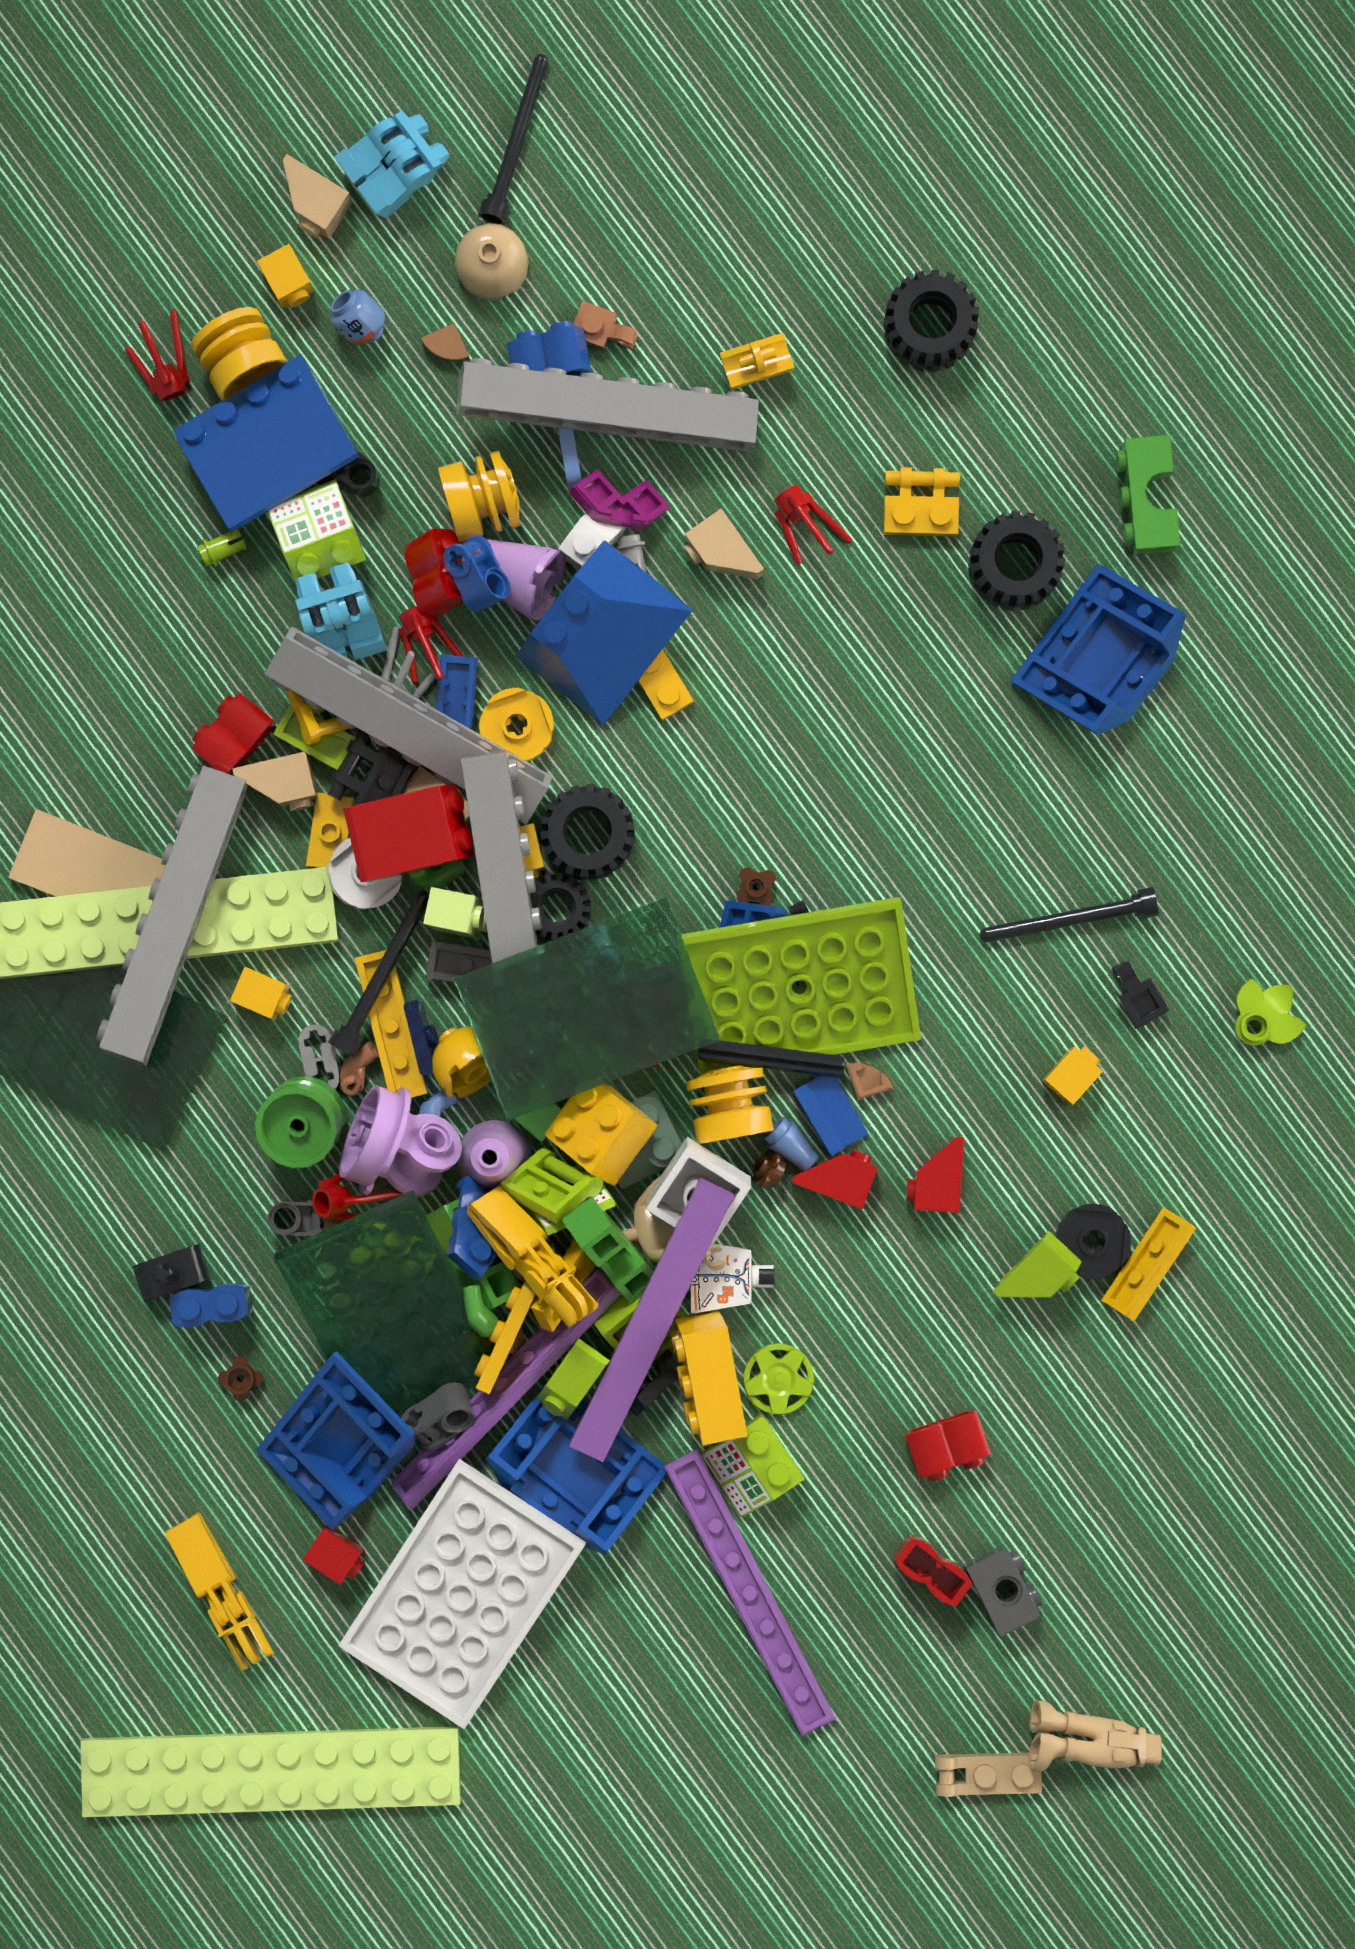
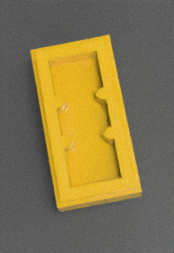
(327, 829)

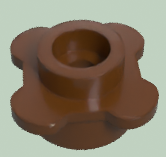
(765, 881)
(768, 1169)
(240, 1389)

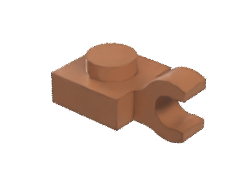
(601, 327)

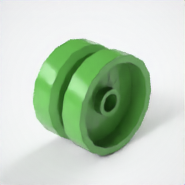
(297, 1143)

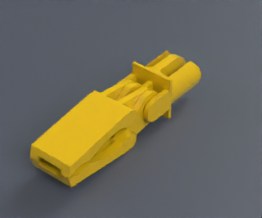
(524, 1248)
(208, 1572)

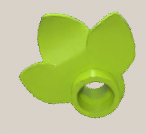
(1270, 1011)

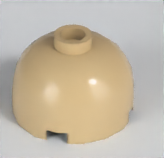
(491, 261)

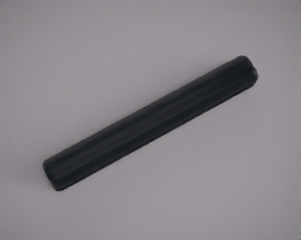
(773, 1058)

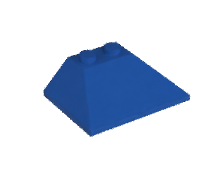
(603, 632)
(1103, 652)
(337, 1442)
(569, 1486)

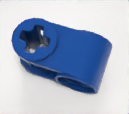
(479, 576)

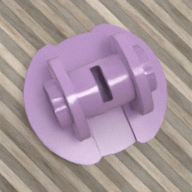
(397, 1144)

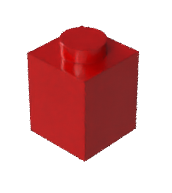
(335, 1555)

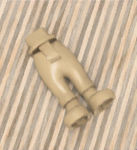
(1112, 1743)

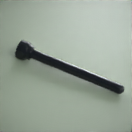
(495, 206)
(1140, 904)
(348, 1036)

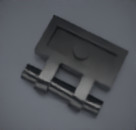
(383, 779)

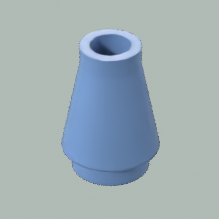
(790, 1144)

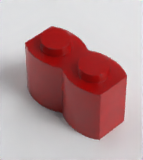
(432, 584)
(233, 735)
(948, 1444)
(922, 1563)

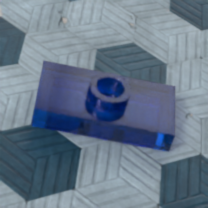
(423, 1036)

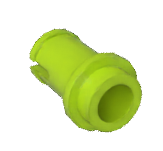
(218, 548)

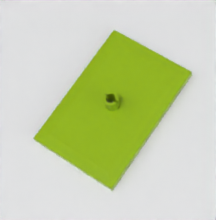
(851, 987)

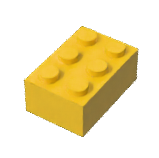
(708, 1377)

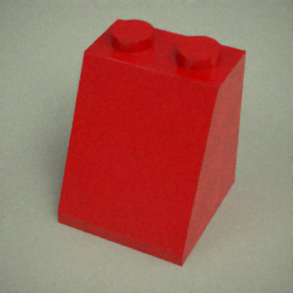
(409, 832)

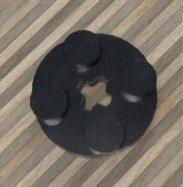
(1109, 1226)

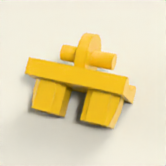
(757, 361)

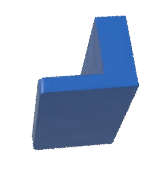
(830, 1113)

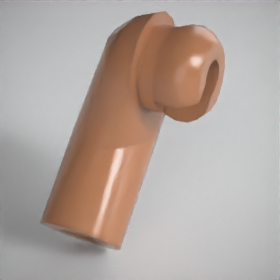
(354, 1069)

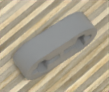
(328, 1052)

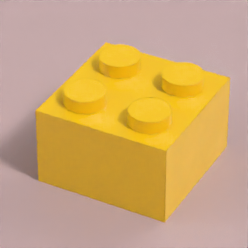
(601, 1131)

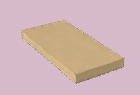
(75, 860)

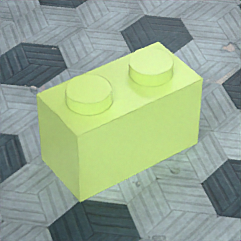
(455, 913)

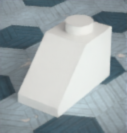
(586, 538)

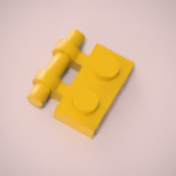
(921, 514)

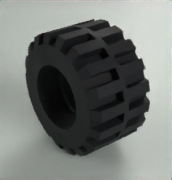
(941, 292)
(1025, 531)
(583, 800)

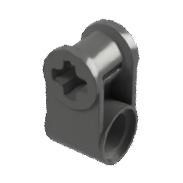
(306, 1222)
(442, 1416)

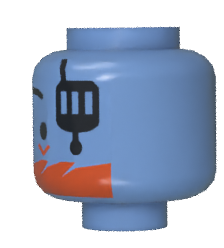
(357, 317)

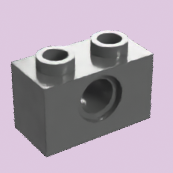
(1009, 1612)

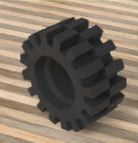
(580, 905)

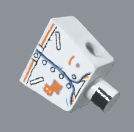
(731, 1284)

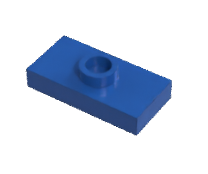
(458, 688)

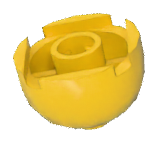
(459, 1063)

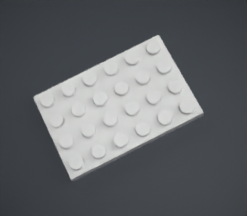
(462, 1593)

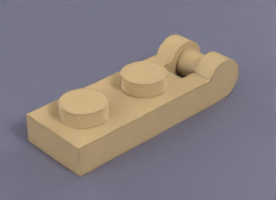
(987, 1774)

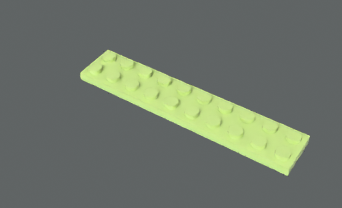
(101, 926)
(270, 1771)

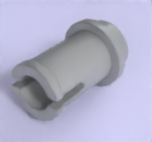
(632, 548)

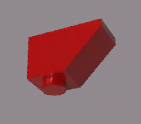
(840, 1178)
(938, 1180)

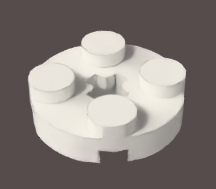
(347, 886)

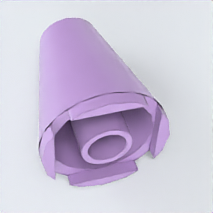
(531, 575)
(495, 1135)

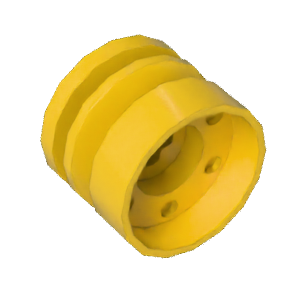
(236, 350)
(479, 496)
(729, 1105)

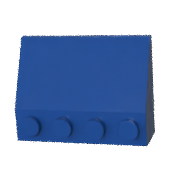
(266, 443)

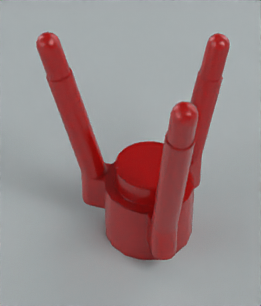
(167, 381)
(796, 506)
(419, 629)
(333, 1200)

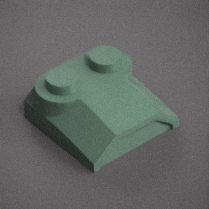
(660, 1146)

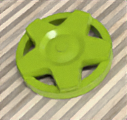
(778, 1378)

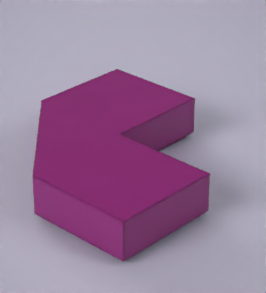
(605, 504)

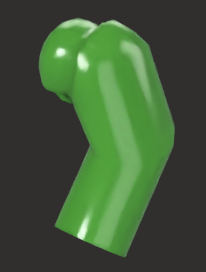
(436, 876)
(478, 1315)

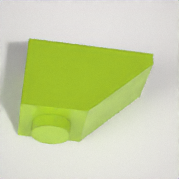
(1041, 1271)
(572, 1379)

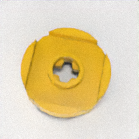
(525, 706)

